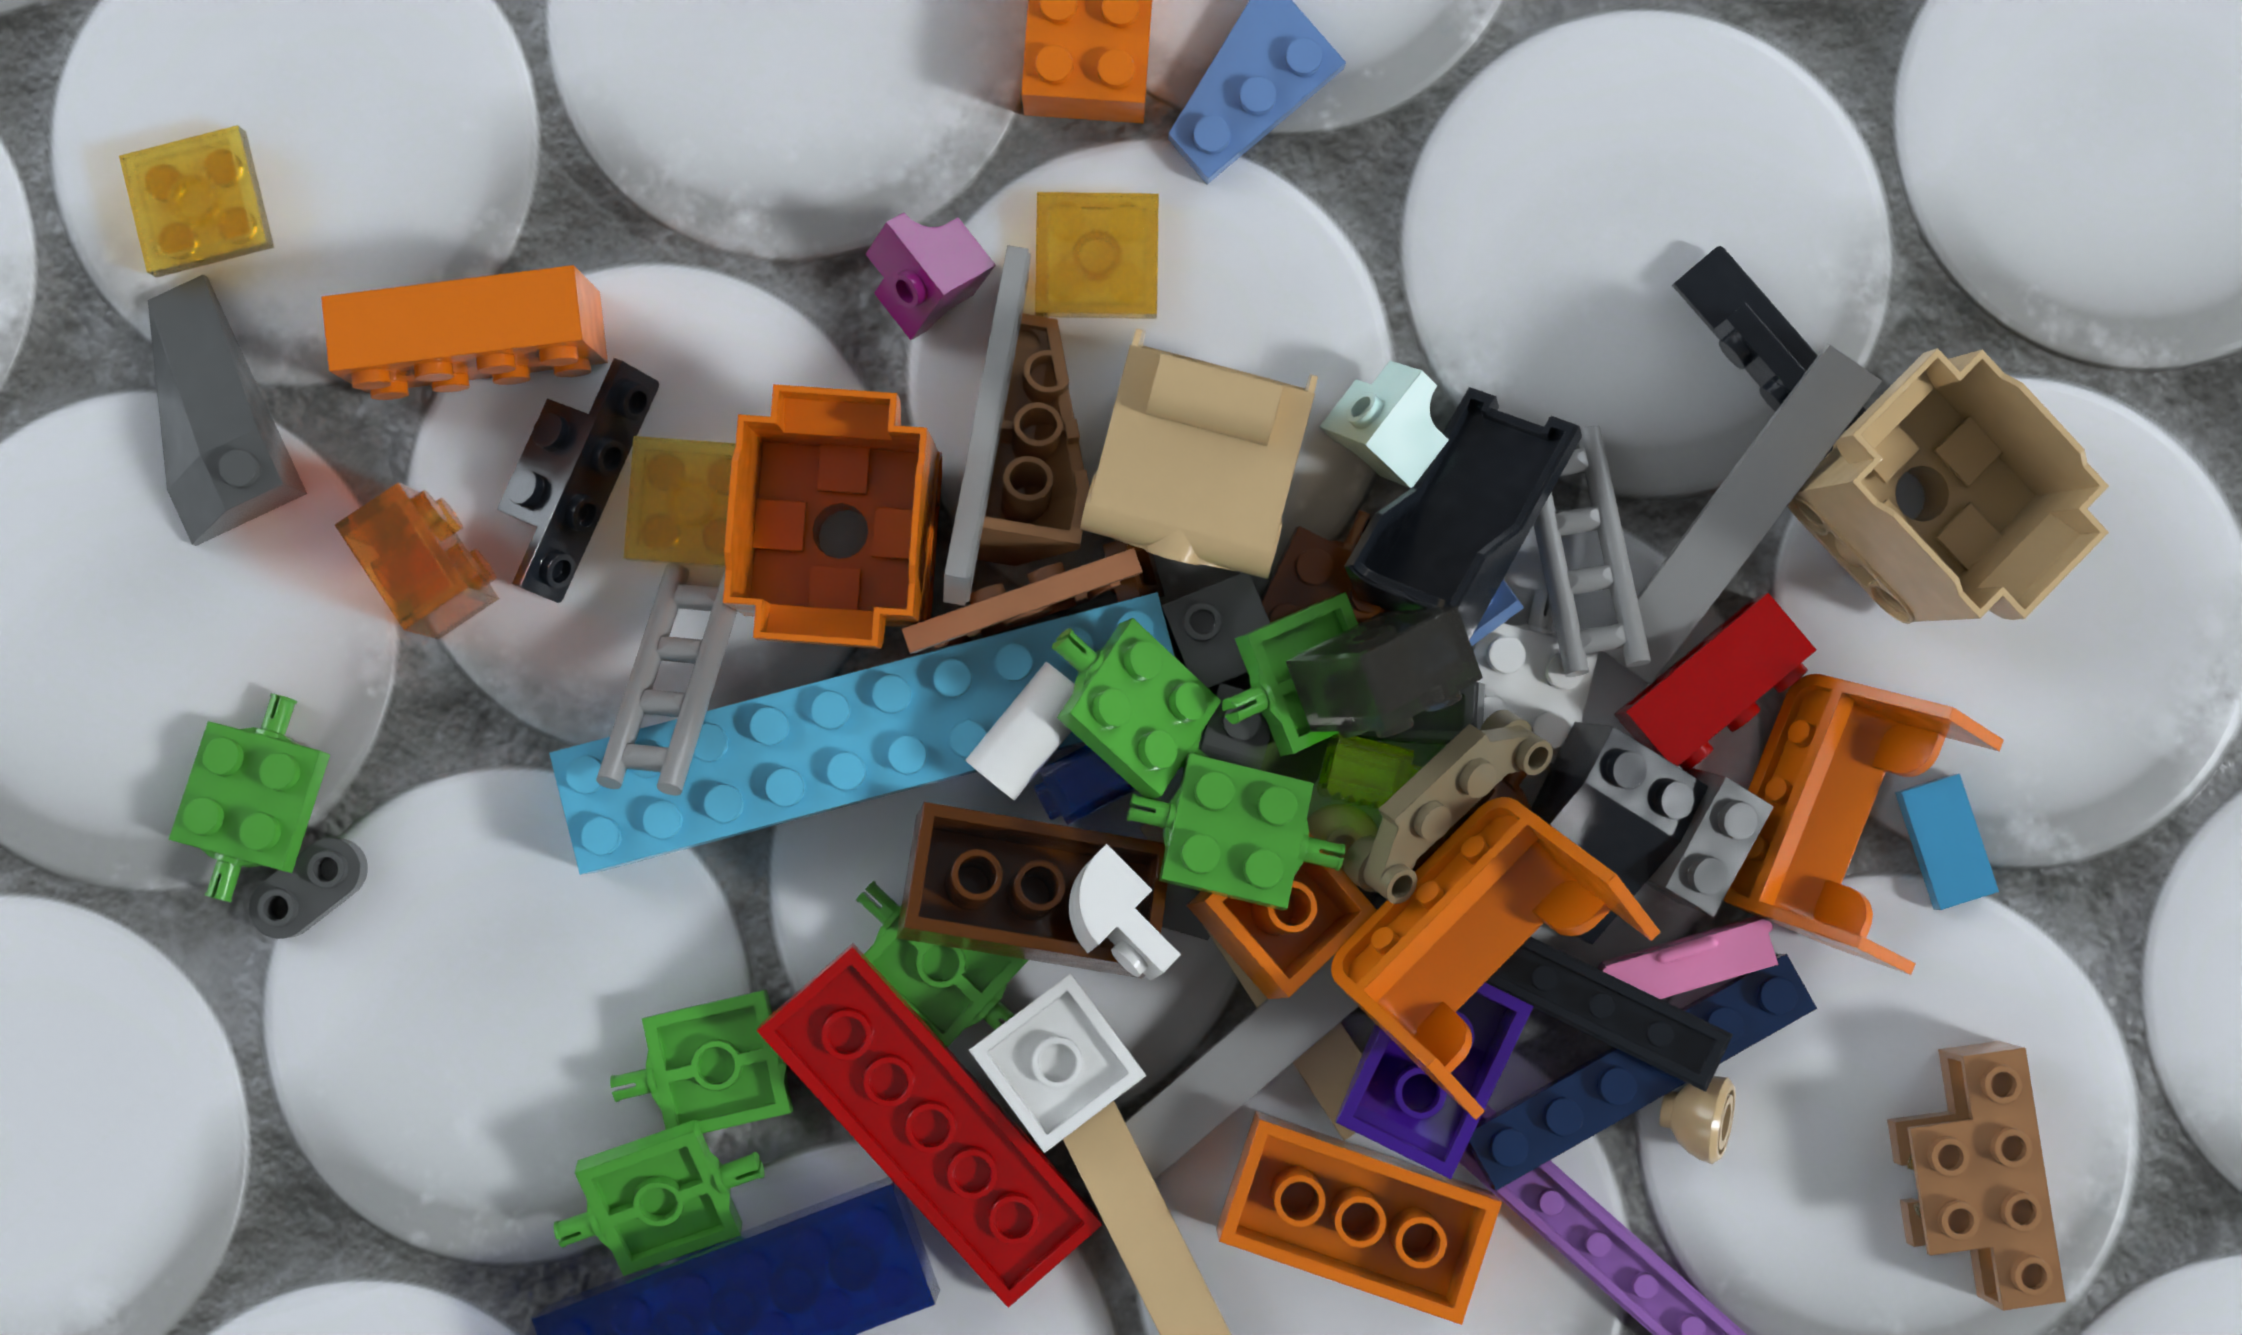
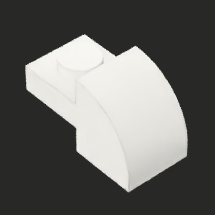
(1105, 905)

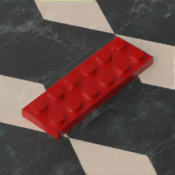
(929, 1125)

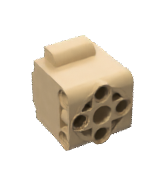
(1198, 461)
(1998, 485)

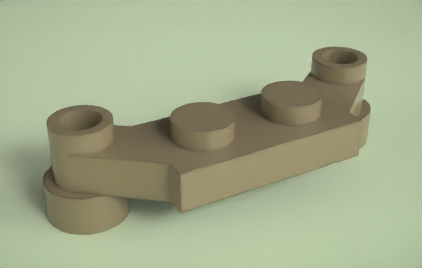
(1439, 798)

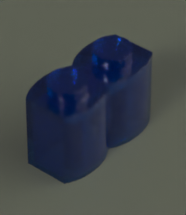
(1079, 786)

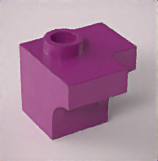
(926, 270)

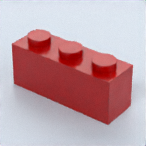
(1718, 683)

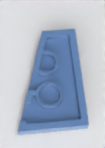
(1253, 84)

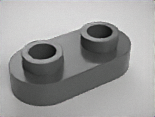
(306, 890)

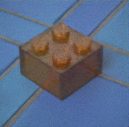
(419, 561)

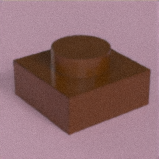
(1142, 584)

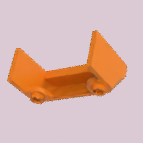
(1823, 779)
(1464, 920)

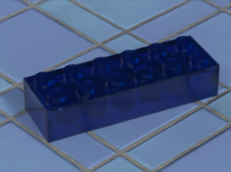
(803, 1274)

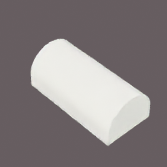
(1025, 733)

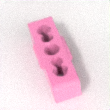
(1697, 959)

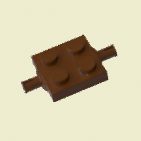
(1314, 571)

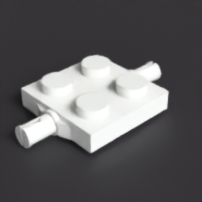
(1528, 678)

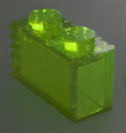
(1364, 770)

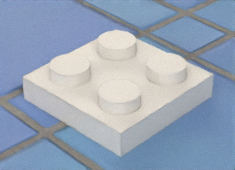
(1057, 1062)

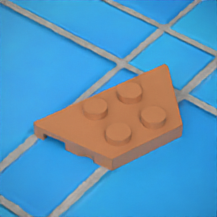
(997, 611)

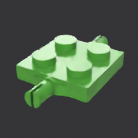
(1271, 684)
(1135, 705)
(249, 797)
(1236, 832)
(939, 982)
(711, 1065)
(658, 1198)

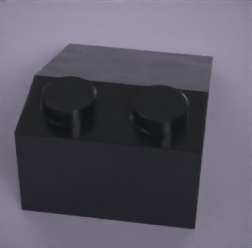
(1617, 804)

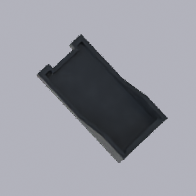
(1465, 515)

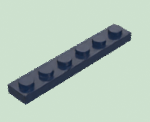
(1620, 1084)

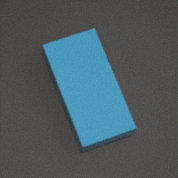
(1946, 842)

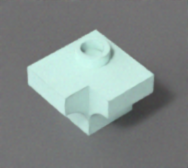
(1389, 423)

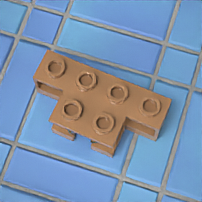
(1983, 1177)

